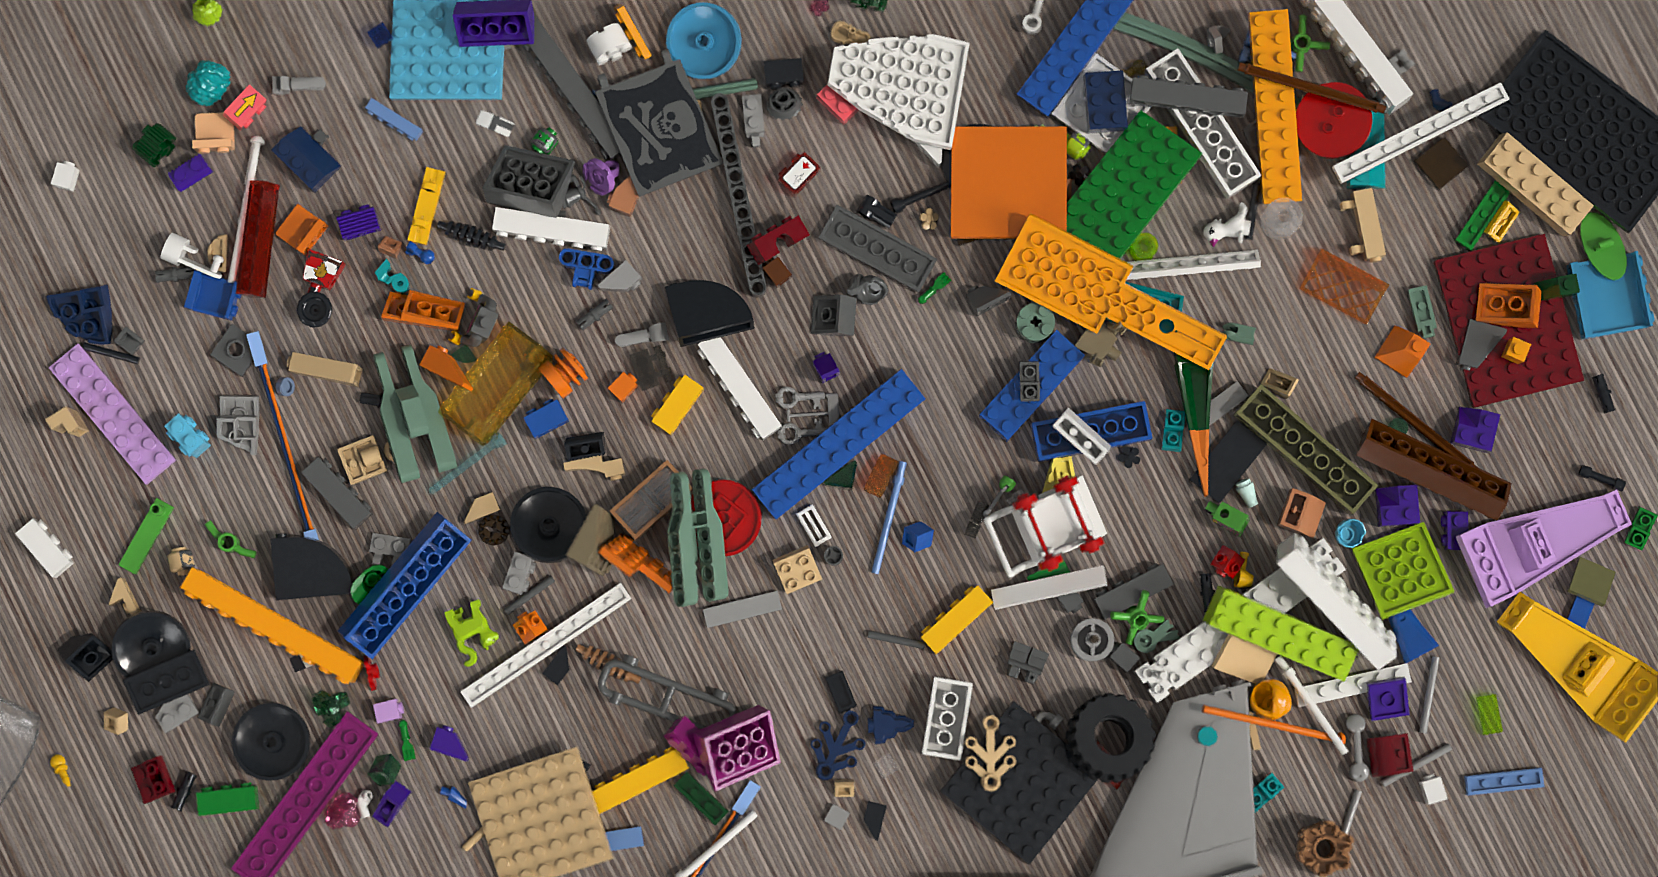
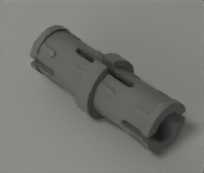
(174, 274)
(594, 314)

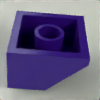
(1475, 429)
(1397, 506)

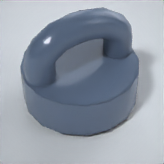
(285, 386)

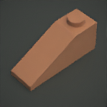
(623, 198)

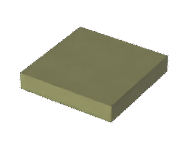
(1591, 581)

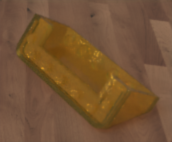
(499, 384)

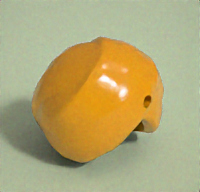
(1270, 699)

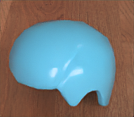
(1350, 533)

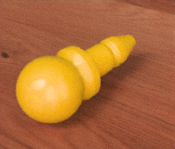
(59, 764)

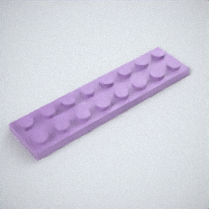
(112, 414)

